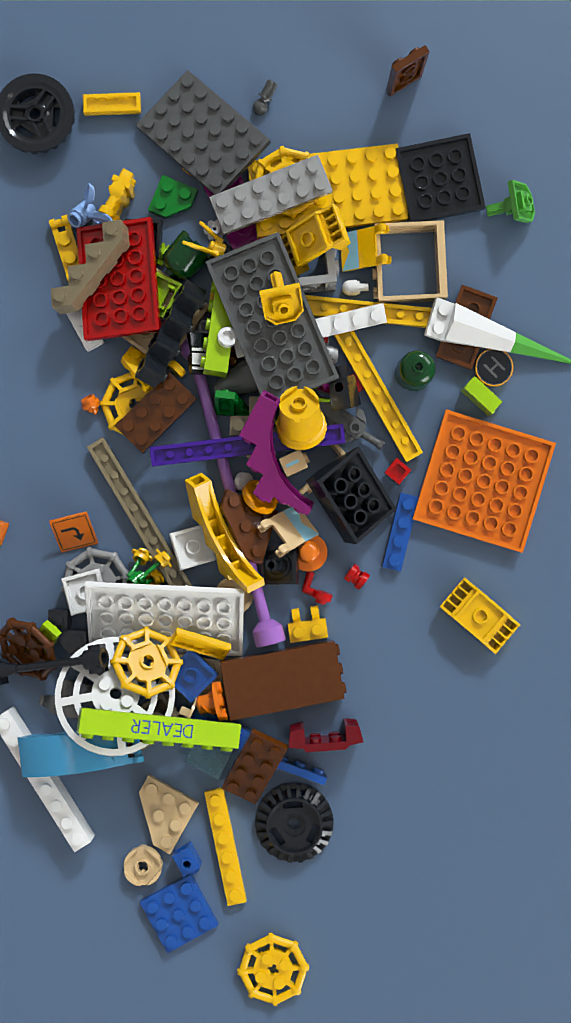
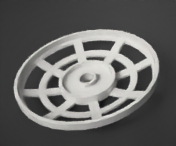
(102, 700)

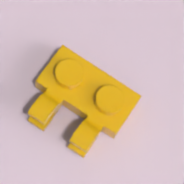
(307, 629)

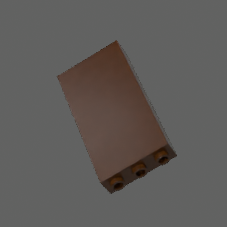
(282, 679)

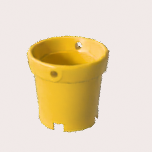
(300, 419)

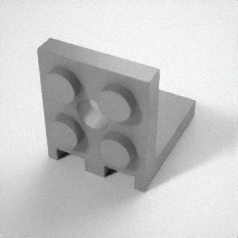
(323, 282)

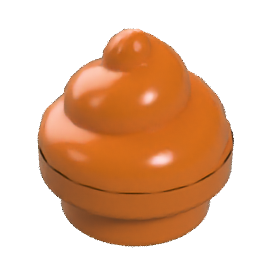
(90, 403)

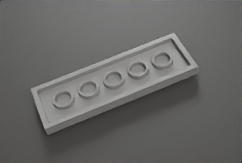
(271, 194)

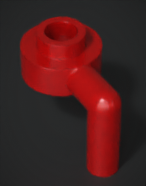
(321, 596)

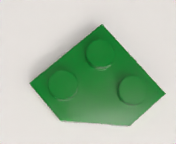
(172, 198)

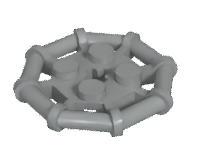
(107, 574)

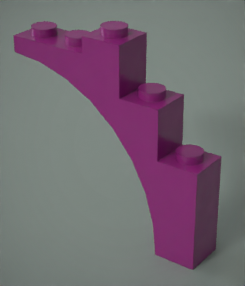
(263, 460)

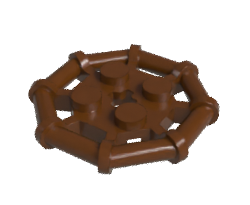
(33, 639)

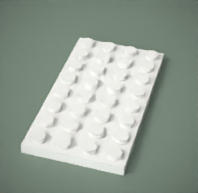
(126, 608)

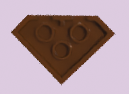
(243, 526)

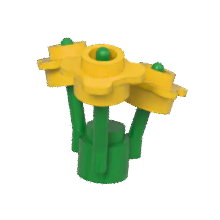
(152, 575)

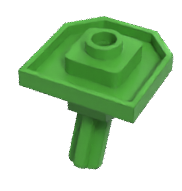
(518, 203)

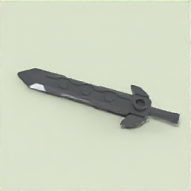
(353, 426)

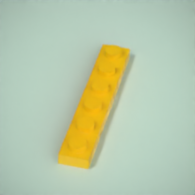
(225, 846)

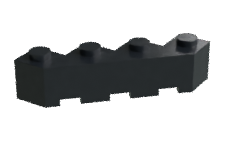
(175, 324)
(71, 638)

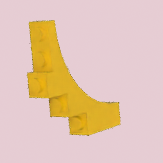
(217, 535)

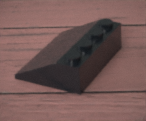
(351, 496)

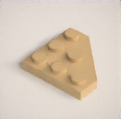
(166, 812)

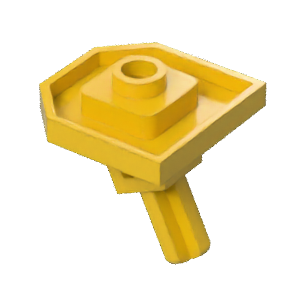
(281, 302)

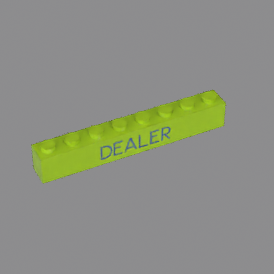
(158, 728)

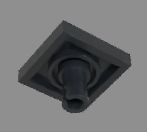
(280, 570)

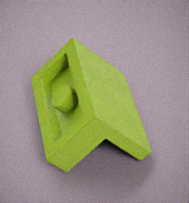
(481, 396)

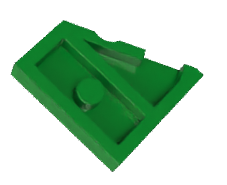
(230, 404)

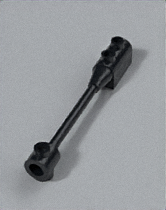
(93, 659)

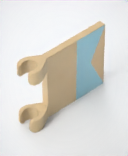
(292, 529)

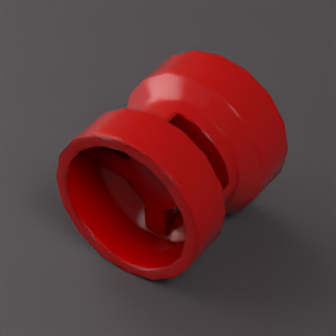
(356, 576)

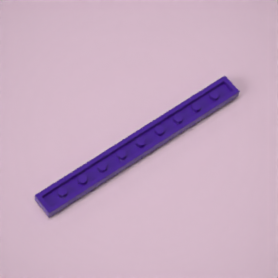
(227, 448)

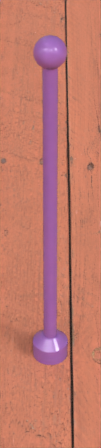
(267, 630)

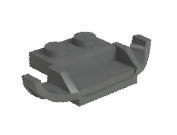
(67, 690)

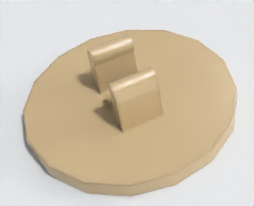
(185, 712)

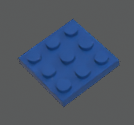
(179, 913)

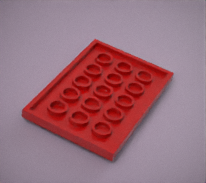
(128, 295)

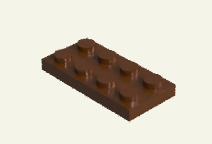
(479, 303)
(155, 413)
(254, 766)

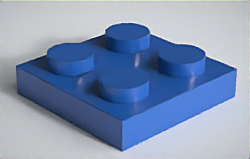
(193, 675)

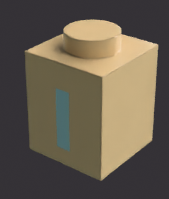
(294, 462)

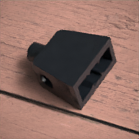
(344, 391)

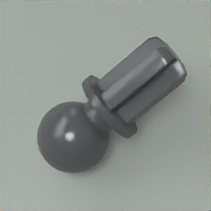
(260, 106)

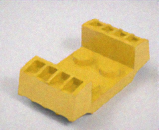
(314, 237)
(479, 615)

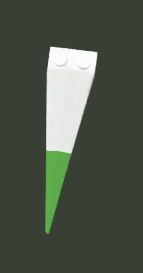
(462, 326)

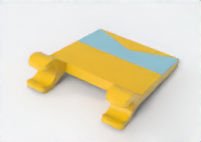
(363, 249)

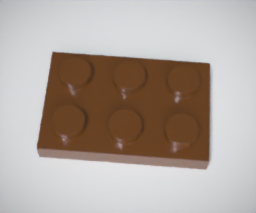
(407, 70)

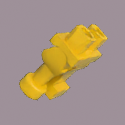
(120, 194)

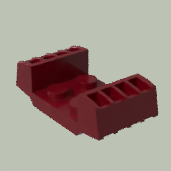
(330, 742)

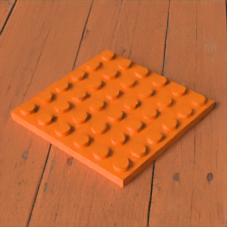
(484, 481)

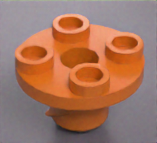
(312, 554)
(213, 702)

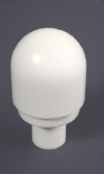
(353, 287)

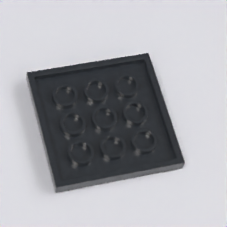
(440, 178)

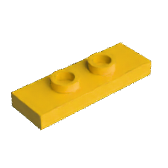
(111, 104)
(200, 644)

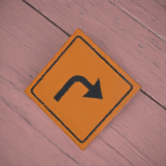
(73, 531)

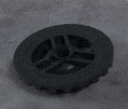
(51, 96)
(314, 811)

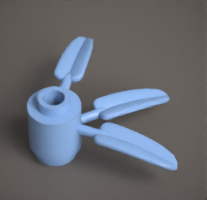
(86, 211)

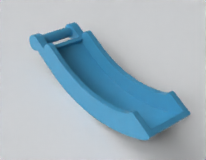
(59, 755)

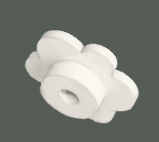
(214, 225)

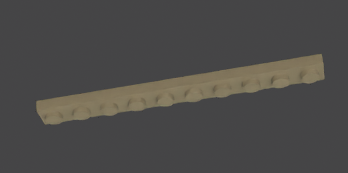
(136, 510)

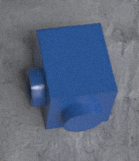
(187, 859)

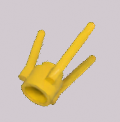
(214, 248)

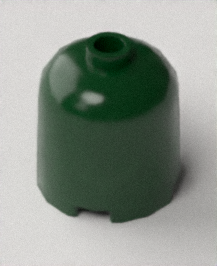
(183, 260)
(412, 378)

